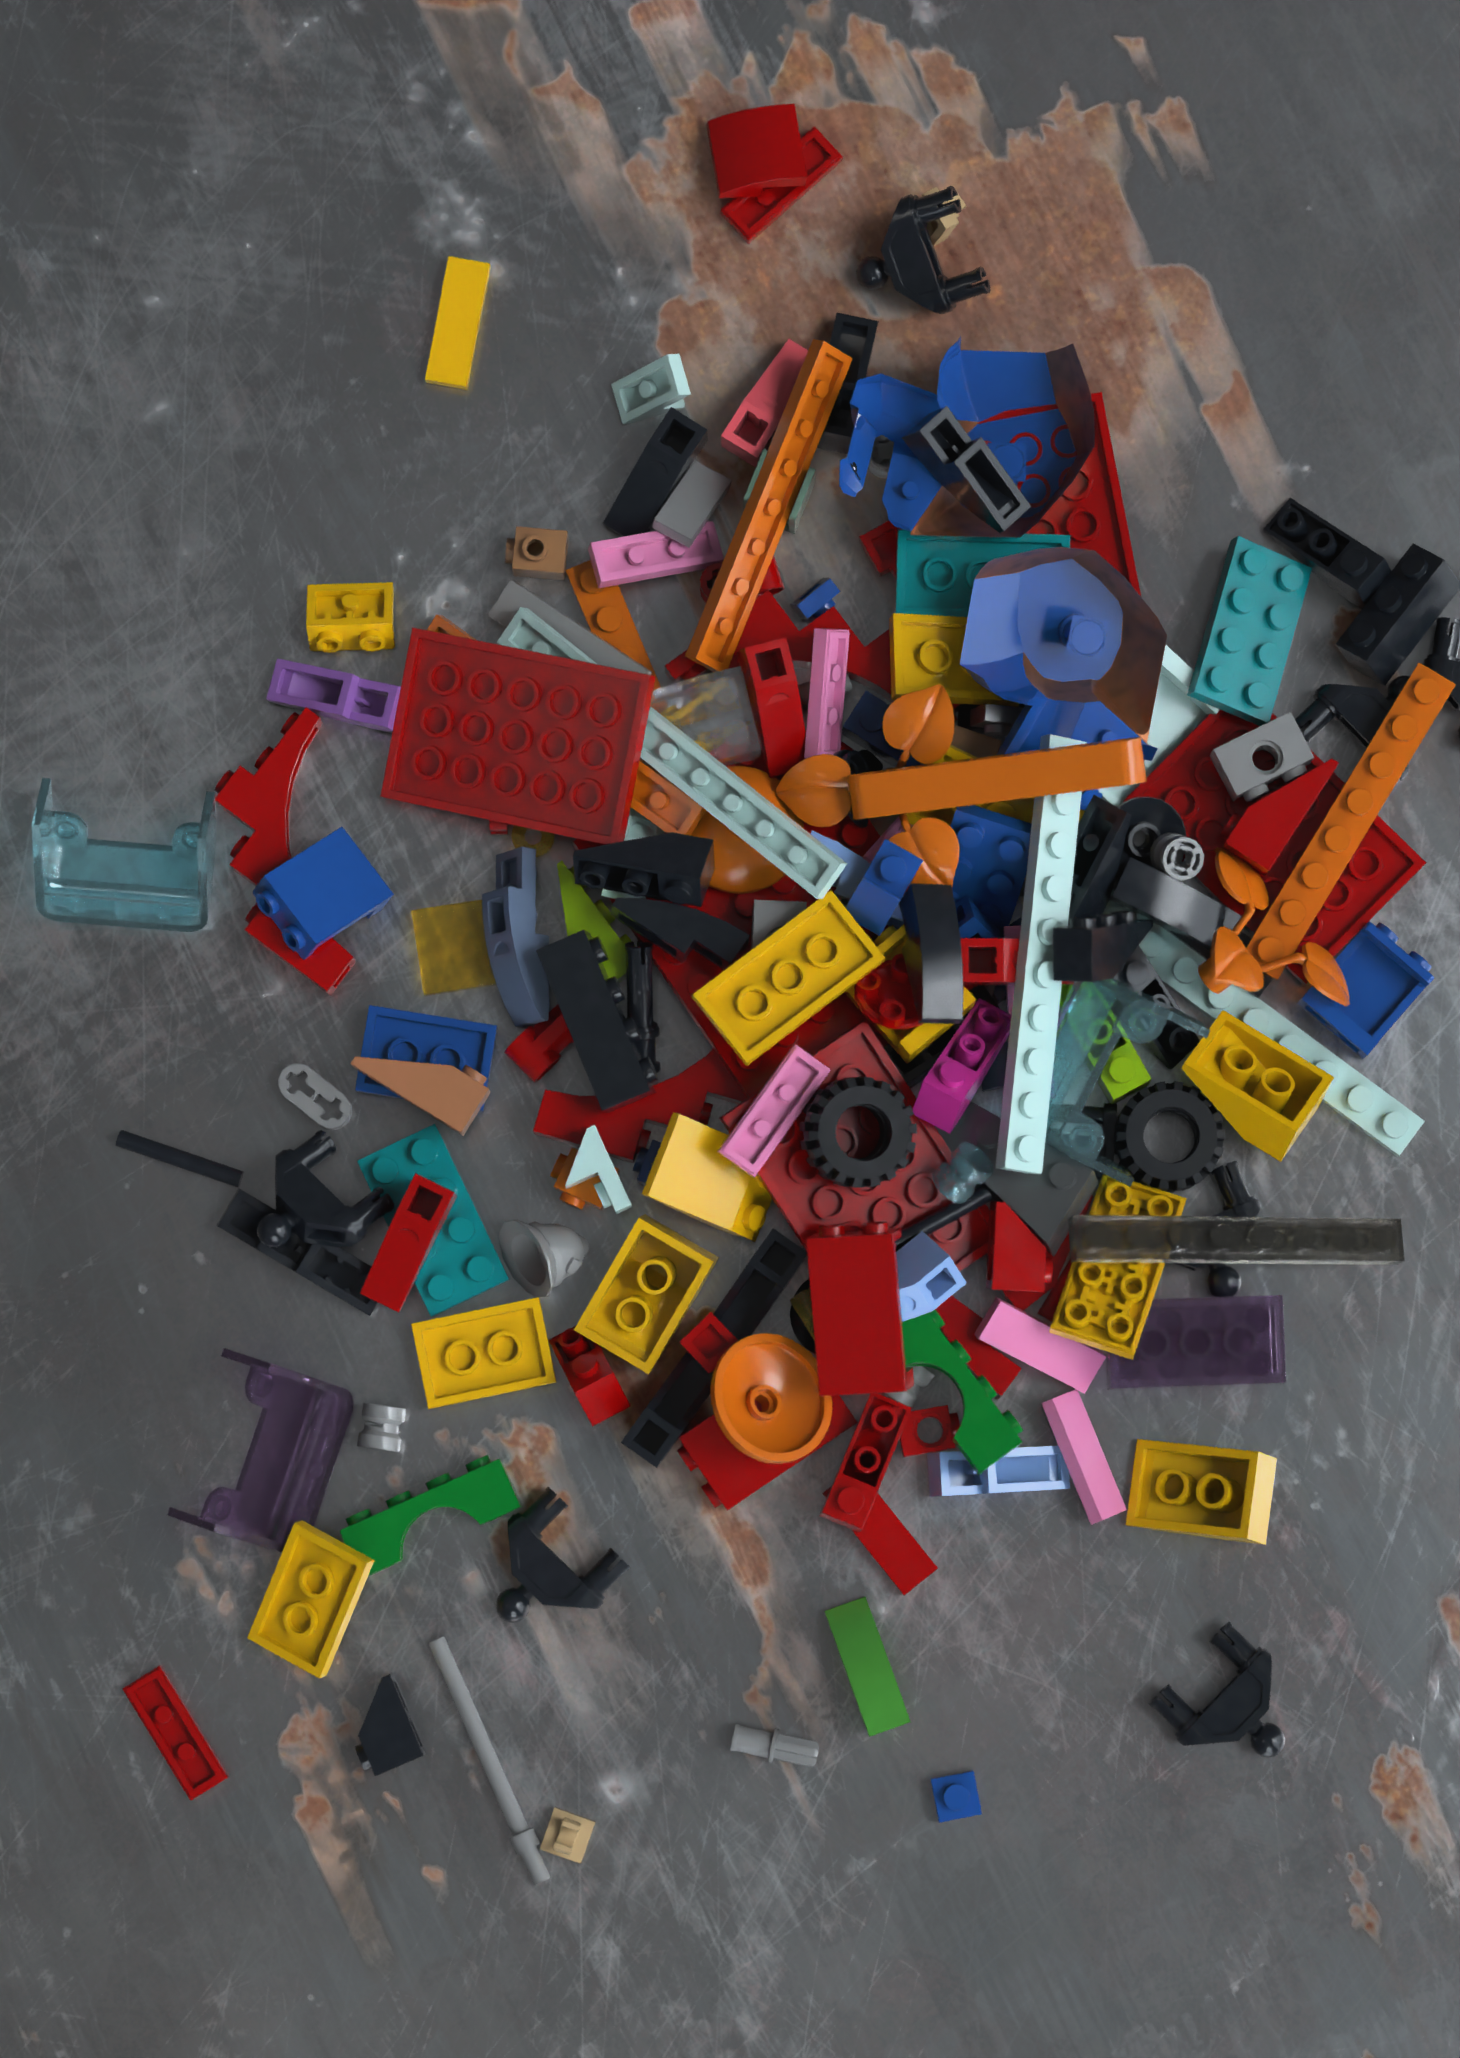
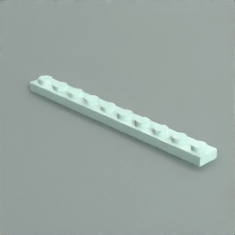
(705, 778)
(1035, 993)
(1349, 1092)

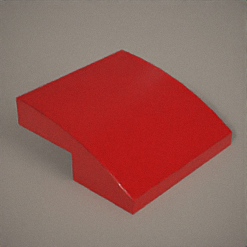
(756, 150)

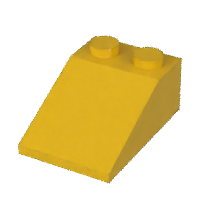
(1257, 1084)
(703, 1182)
(646, 1293)
(1201, 1491)

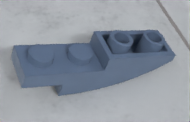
(512, 939)

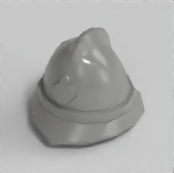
(541, 1254)

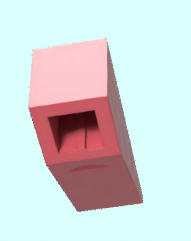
(763, 407)

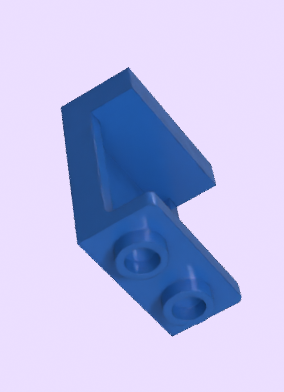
(321, 892)
(1380, 988)

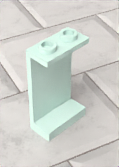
(1171, 721)

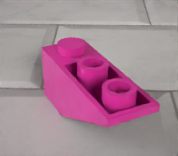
(962, 1066)

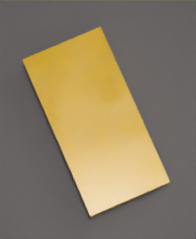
(1110, 1301)

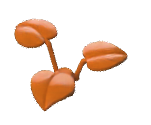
(921, 727)
(1230, 959)

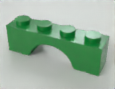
(984, 1431)
(481, 1493)

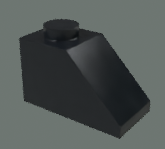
(388, 1731)

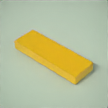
(457, 323)

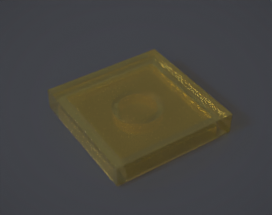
(452, 948)

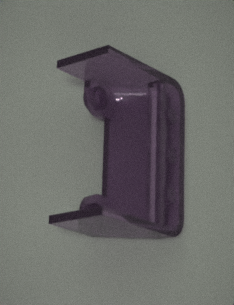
(286, 1459)

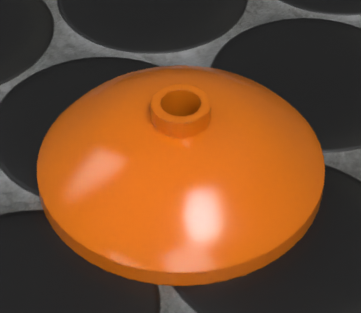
(737, 864)
(786, 1385)

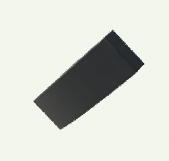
(321, 1264)

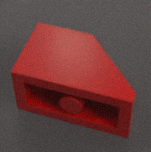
(1014, 1253)

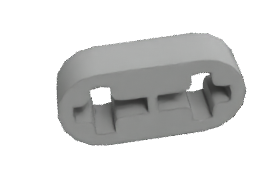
(308, 1104)

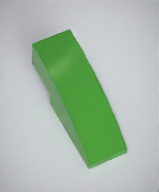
(867, 1666)

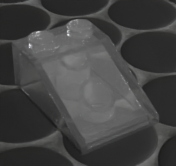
(713, 713)

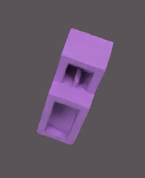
(334, 695)

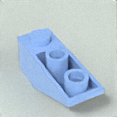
(925, 1276)

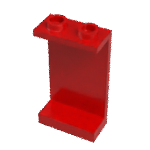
(857, 1310)
(731, 1472)

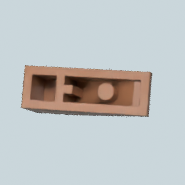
(436, 1089)

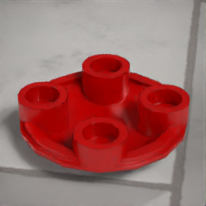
(887, 995)

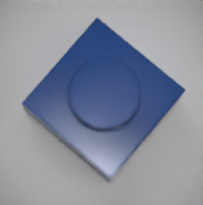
(816, 599)
(956, 1796)

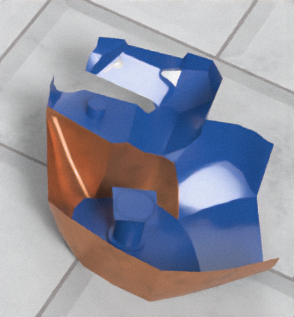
(974, 389)
(1068, 644)

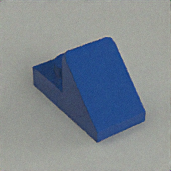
(883, 886)

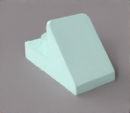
(652, 390)
(593, 1161)

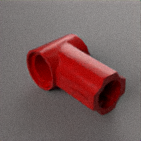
(540, 1046)

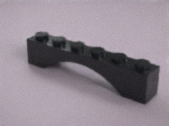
(689, 1382)

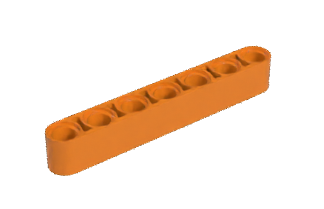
(997, 778)

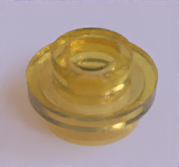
(541, 847)

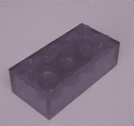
(1205, 1345)

